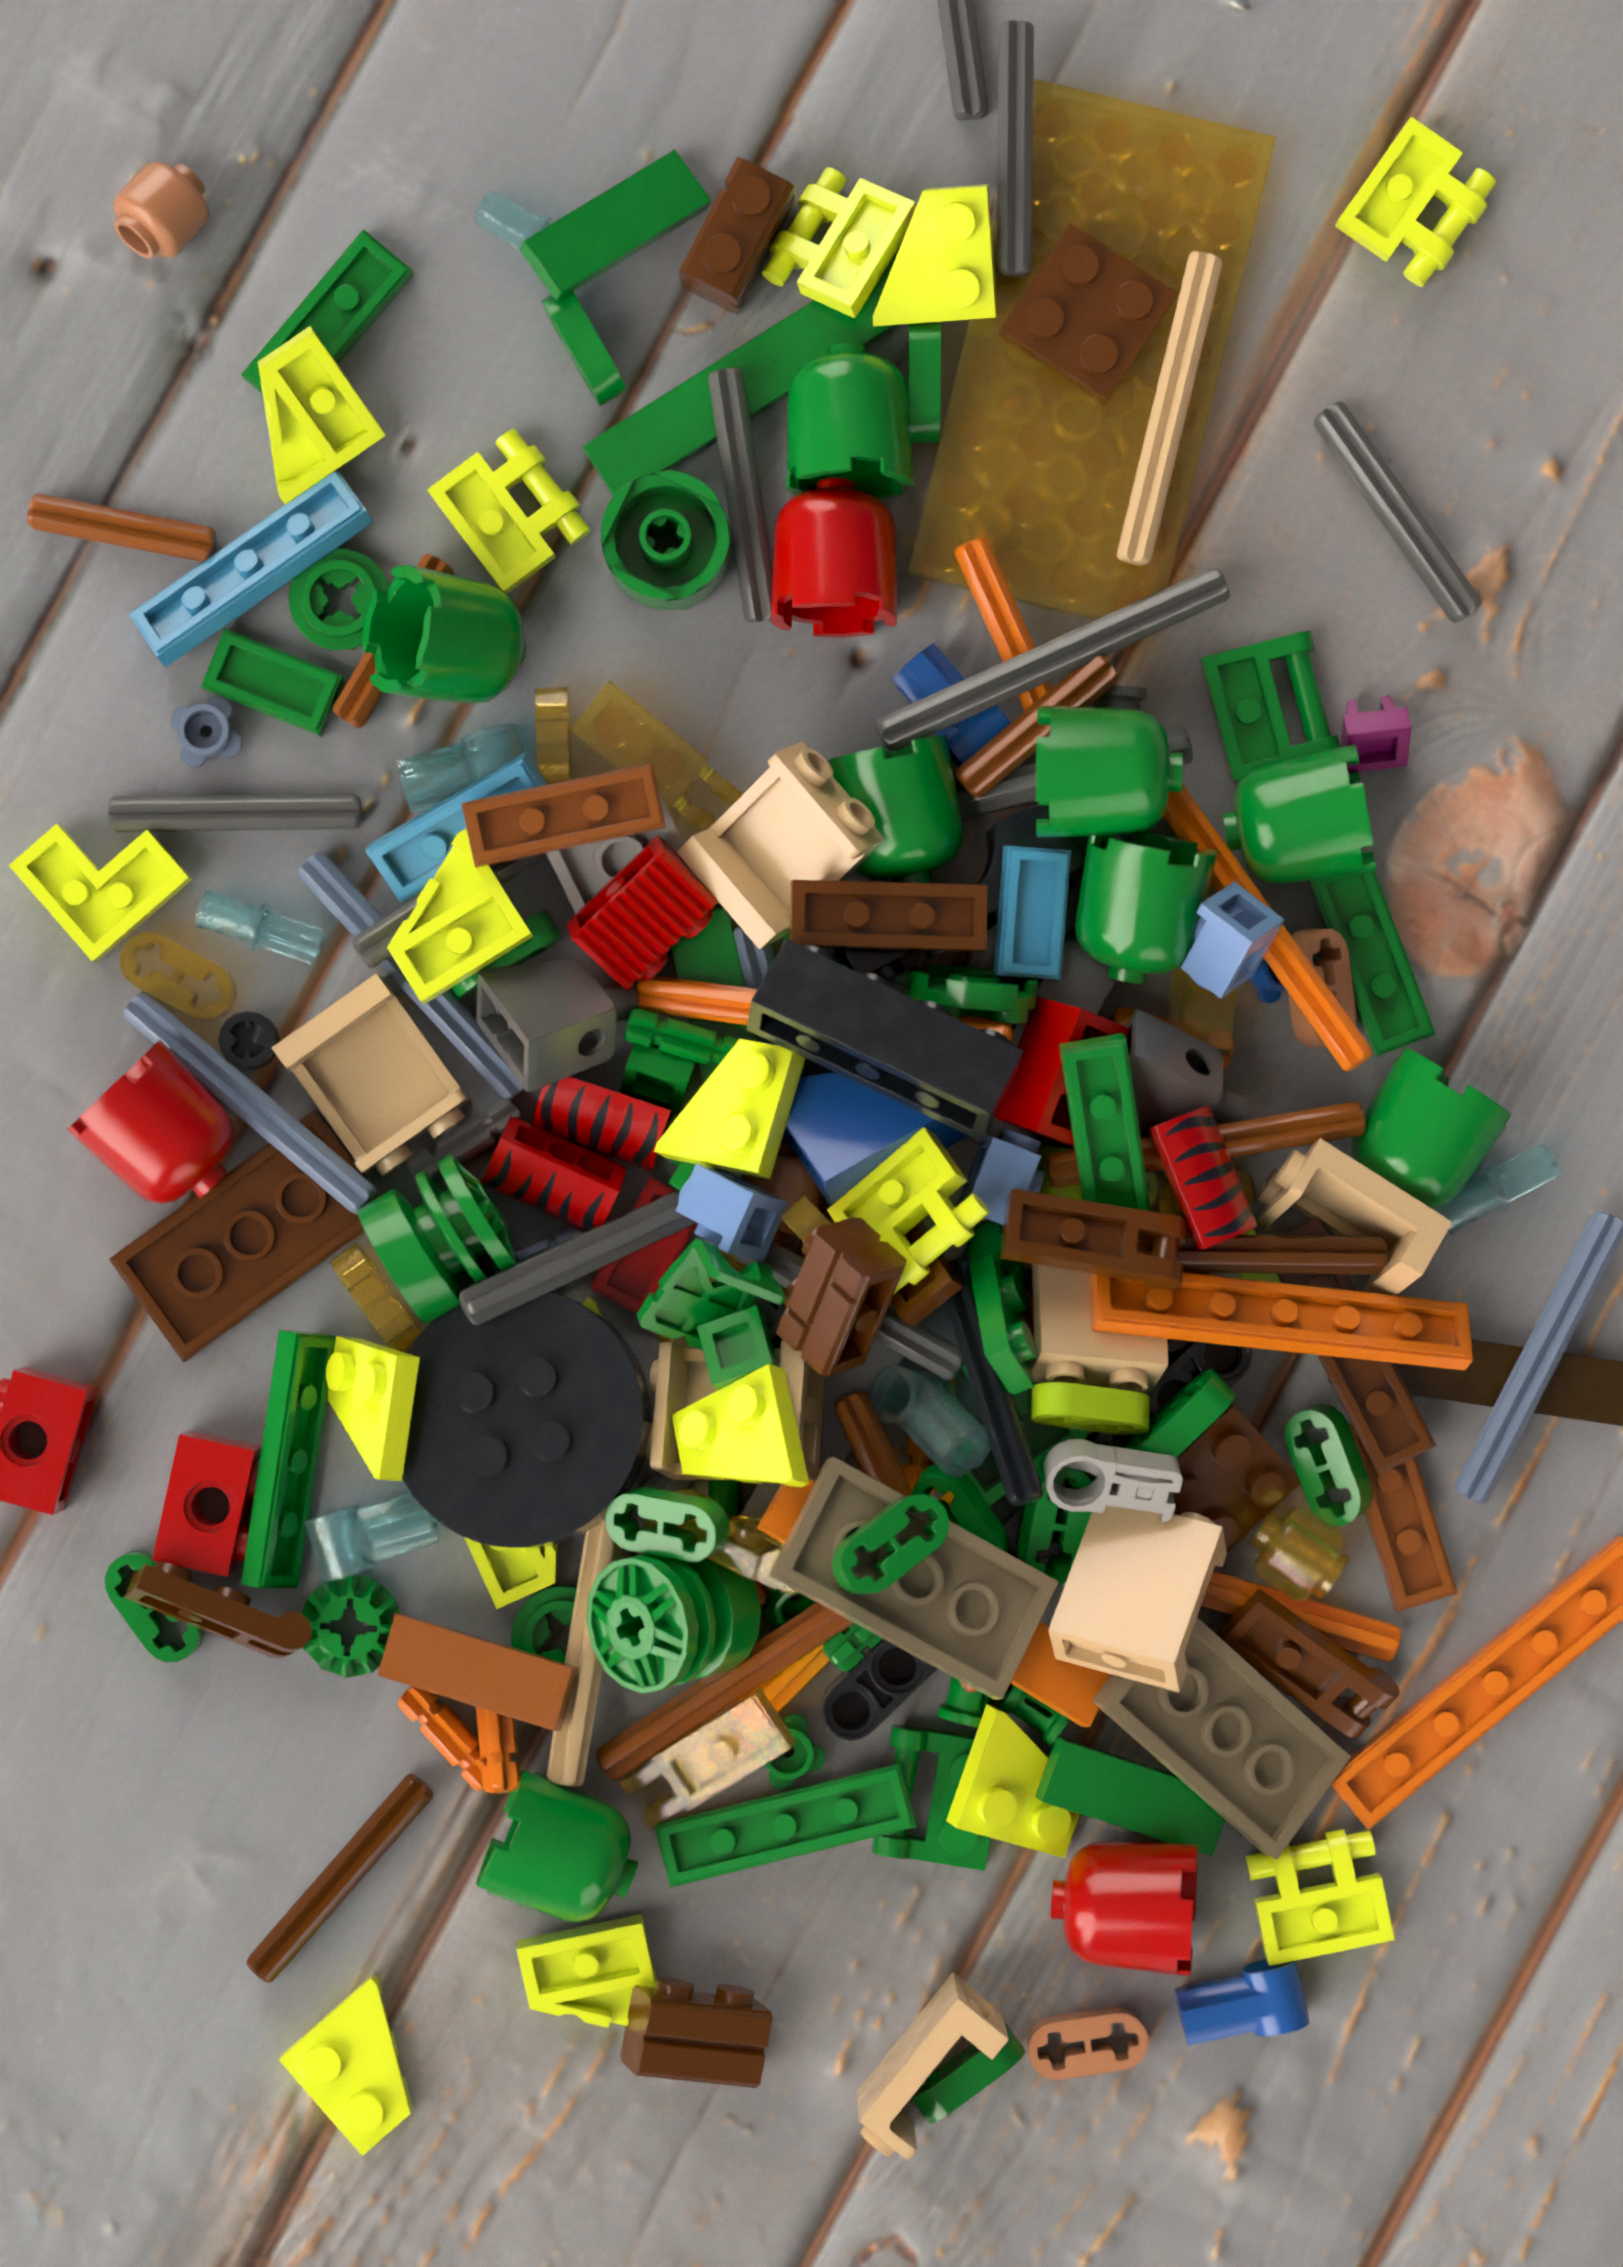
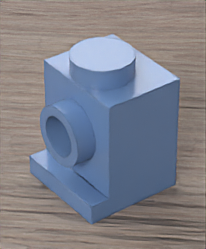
(1230, 939)
(1003, 1167)
(731, 1211)

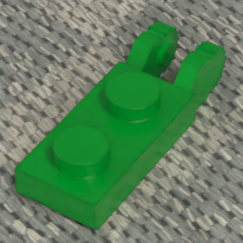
(999, 1308)

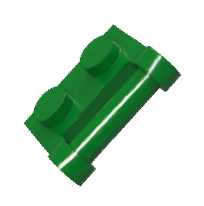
(1249, 706)
(941, 1841)

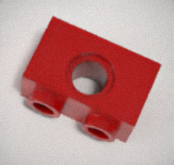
(64, 1413)
(184, 1532)

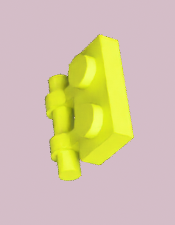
(1401, 188)
(854, 249)
(493, 522)
(904, 1192)
(1323, 1916)

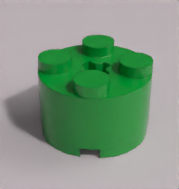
(653, 507)

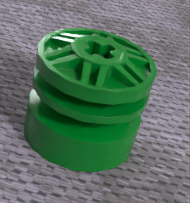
(439, 1238)
(670, 1620)

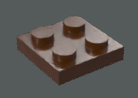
(1087, 314)
(1232, 1476)

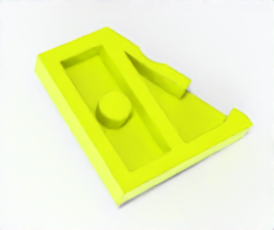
(943, 261)
(457, 925)
(738, 1112)
(374, 1401)
(743, 1432)
(1001, 1787)
(353, 2068)

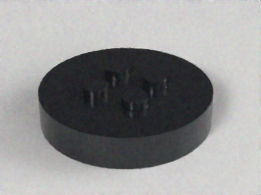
(525, 1422)

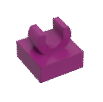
(1379, 735)

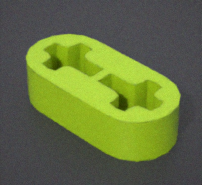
(1090, 1408)

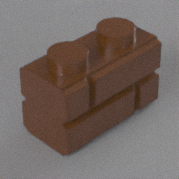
(737, 235)
(840, 1295)
(696, 2034)

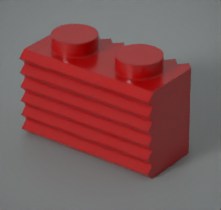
(642, 914)

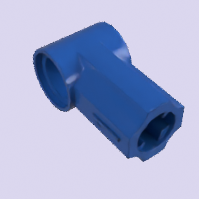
(933, 672)
(1256, 2001)

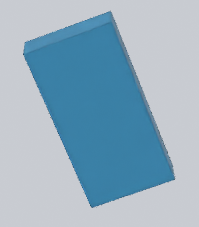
(1032, 912)

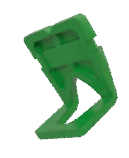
(690, 1299)

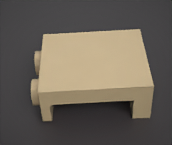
(781, 830)
(374, 1076)
(1356, 1203)
(1075, 1353)
(683, 1378)
(1136, 1594)
(948, 2015)

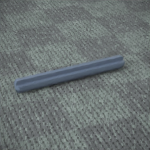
(445, 1010)
(251, 1103)
(1540, 1357)

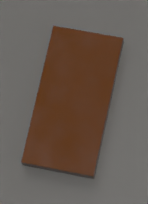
(237, 1245)

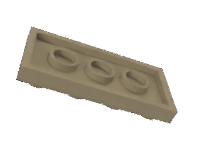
(957, 1609)
(1231, 1740)

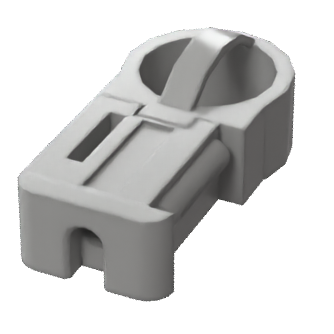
(1123, 1478)

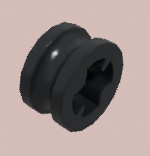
(229, 1040)

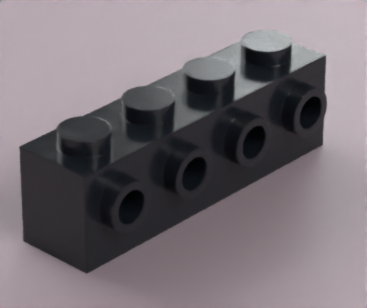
(884, 1038)

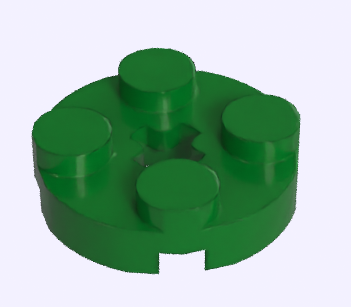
(974, 988)

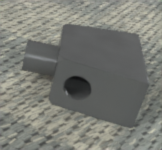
(550, 1018)
(1176, 1074)

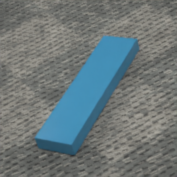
(250, 568)

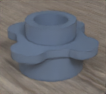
(189, 725)

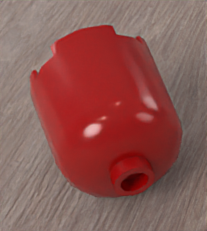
(835, 561)
(158, 1129)
(1130, 1905)

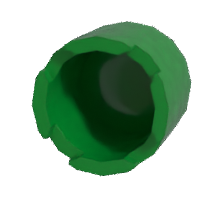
(849, 423)
(443, 637)
(1103, 771)
(912, 807)
(1302, 818)
(1141, 902)
(1425, 1132)
(559, 1852)

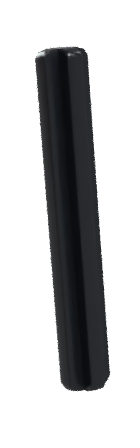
(993, 1399)

